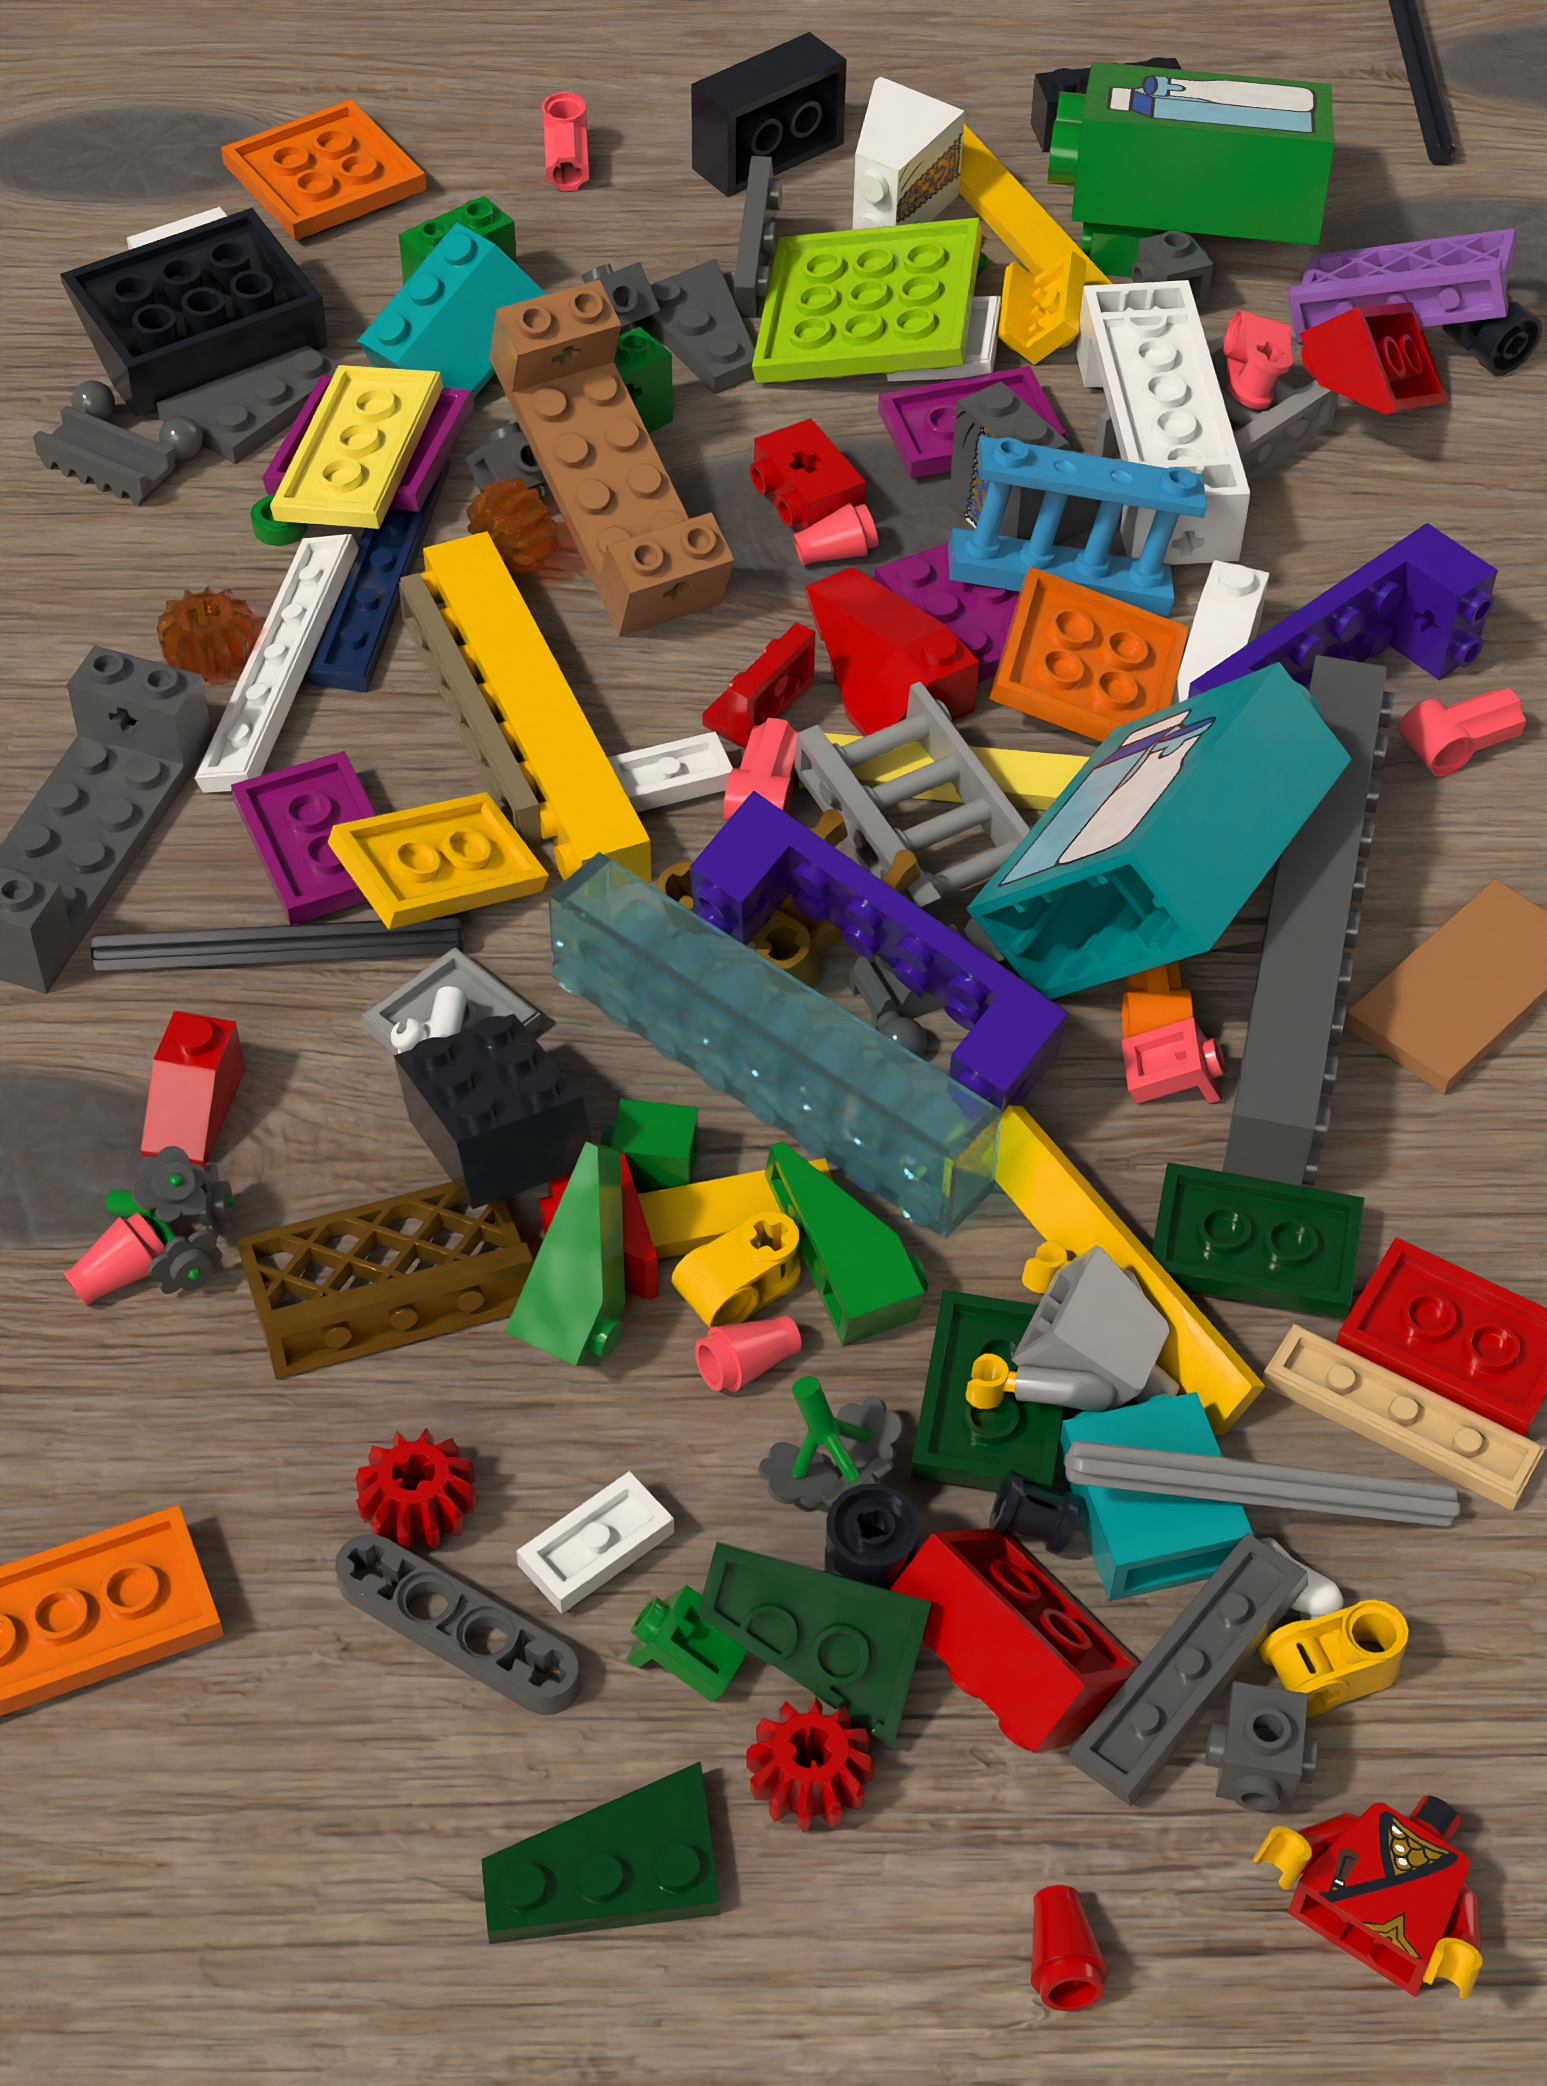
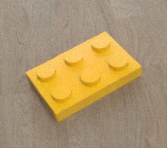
(437, 859)

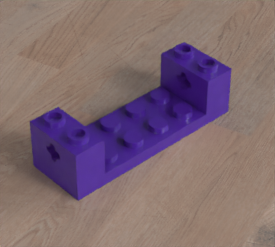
(1417, 597)
(769, 855)

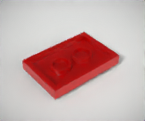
(1453, 1335)

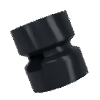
(1500, 342)
(871, 1534)

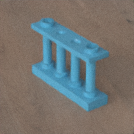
(1003, 561)

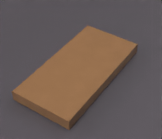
(1459, 988)

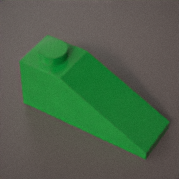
(848, 1251)
(578, 1275)

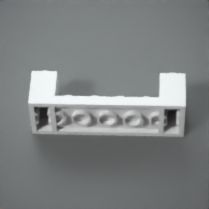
(1165, 409)

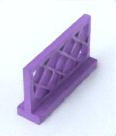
(1438, 288)

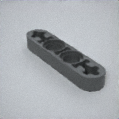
(464, 1614)

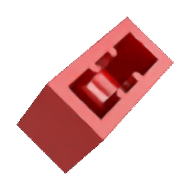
(804, 474)

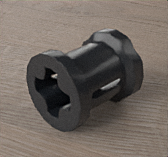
(1034, 1512)

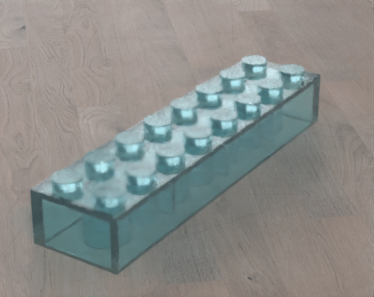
(775, 1045)

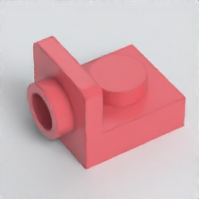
(1173, 1061)

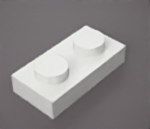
(673, 771)
(595, 1542)

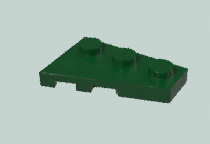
(822, 1629)
(610, 1867)

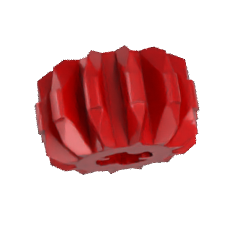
(416, 1490)
(812, 1789)

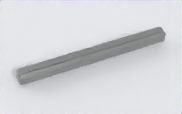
(1260, 1483)

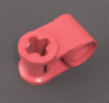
(1256, 356)

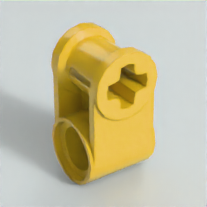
(735, 1275)
(1328, 1663)

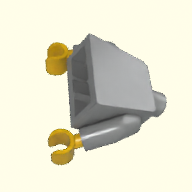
(1086, 1343)

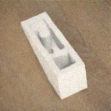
(1223, 621)

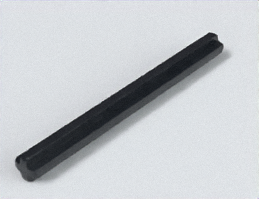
(1424, 81)
(274, 944)

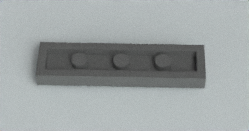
(1188, 1669)

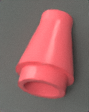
(838, 536)
(115, 1259)
(743, 1351)

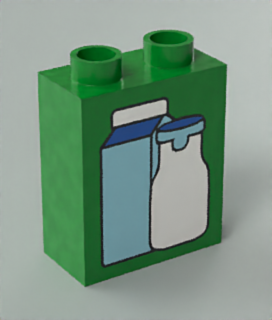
(1196, 152)

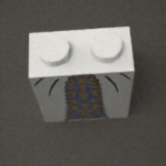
(906, 157)

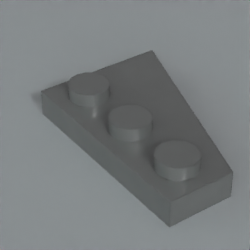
(757, 236)
(703, 326)
(252, 404)

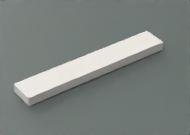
(277, 663)

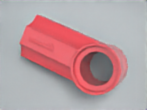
(565, 140)
(1451, 734)
(764, 768)

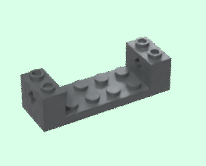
(64, 858)

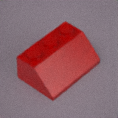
(1375, 358)
(1015, 1637)

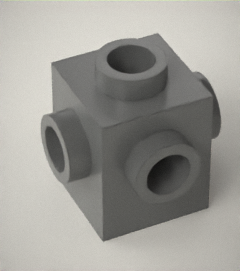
(1174, 258)
(627, 292)
(509, 458)
(1261, 1747)

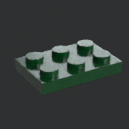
(1258, 1240)
(971, 1443)

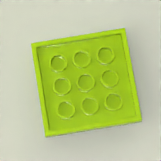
(869, 301)

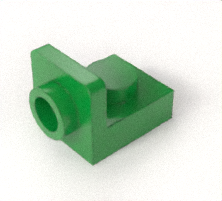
(686, 1643)

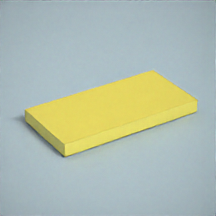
(357, 447)

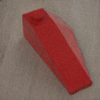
(883, 647)

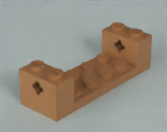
(602, 462)

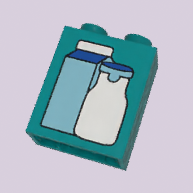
(1162, 835)

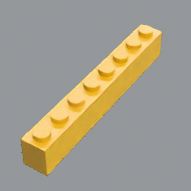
(534, 708)

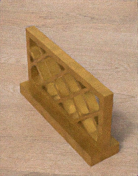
(398, 1305)

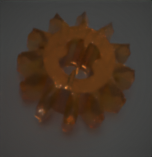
(515, 523)
(207, 633)

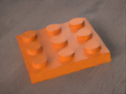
(323, 169)
(1086, 657)

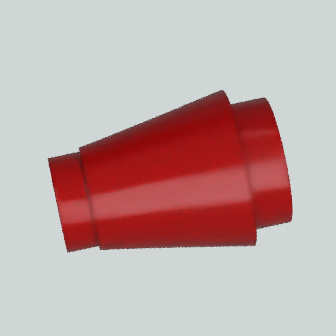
(1065, 1951)

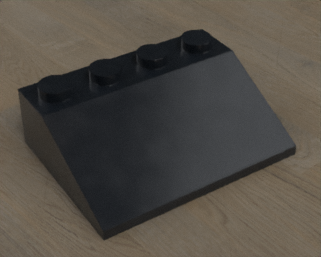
(195, 308)

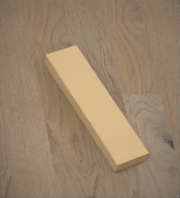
(1403, 1417)

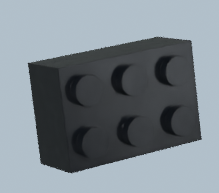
(768, 106)
(493, 1109)

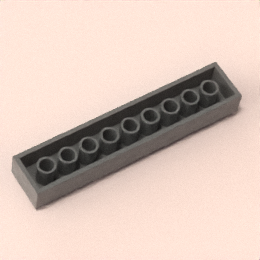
(1302, 948)

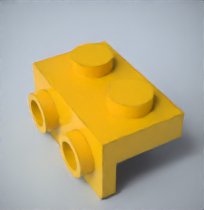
(1042, 310)

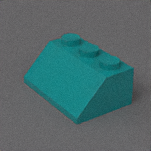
(448, 311)

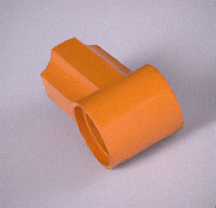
(1154, 1000)

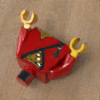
(1386, 1891)

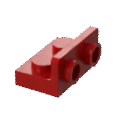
(765, 687)

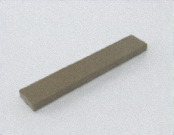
(469, 710)

